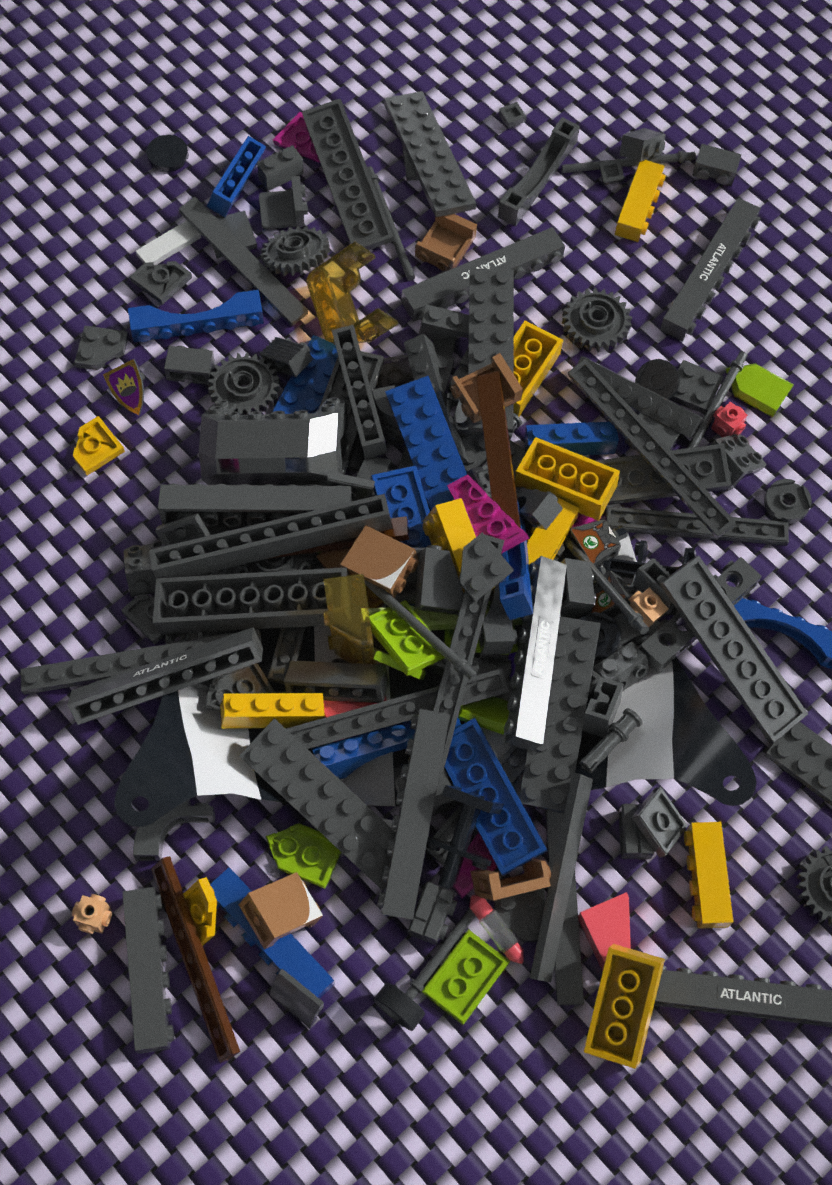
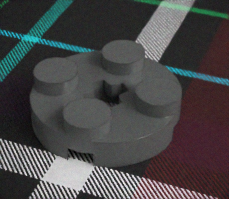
(778, 509)

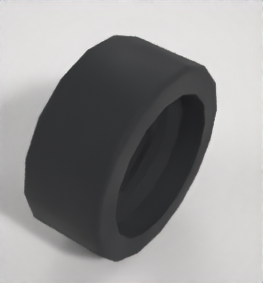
(399, 1006)

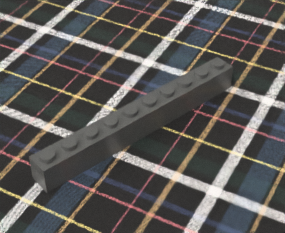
(271, 538)

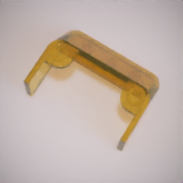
(331, 296)
(349, 619)

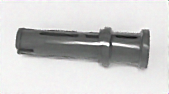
(617, 733)

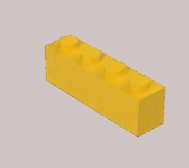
(639, 200)
(548, 542)
(259, 709)
(709, 875)

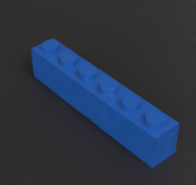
(285, 953)

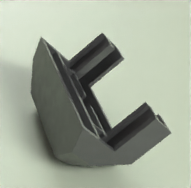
(266, 440)

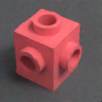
(729, 420)

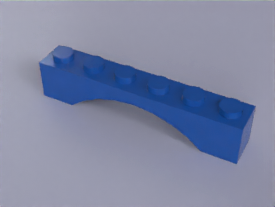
(239, 311)
(516, 587)
(814, 637)
(353, 752)

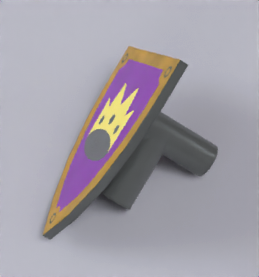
(127, 385)

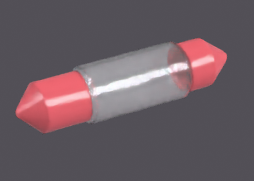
(497, 929)

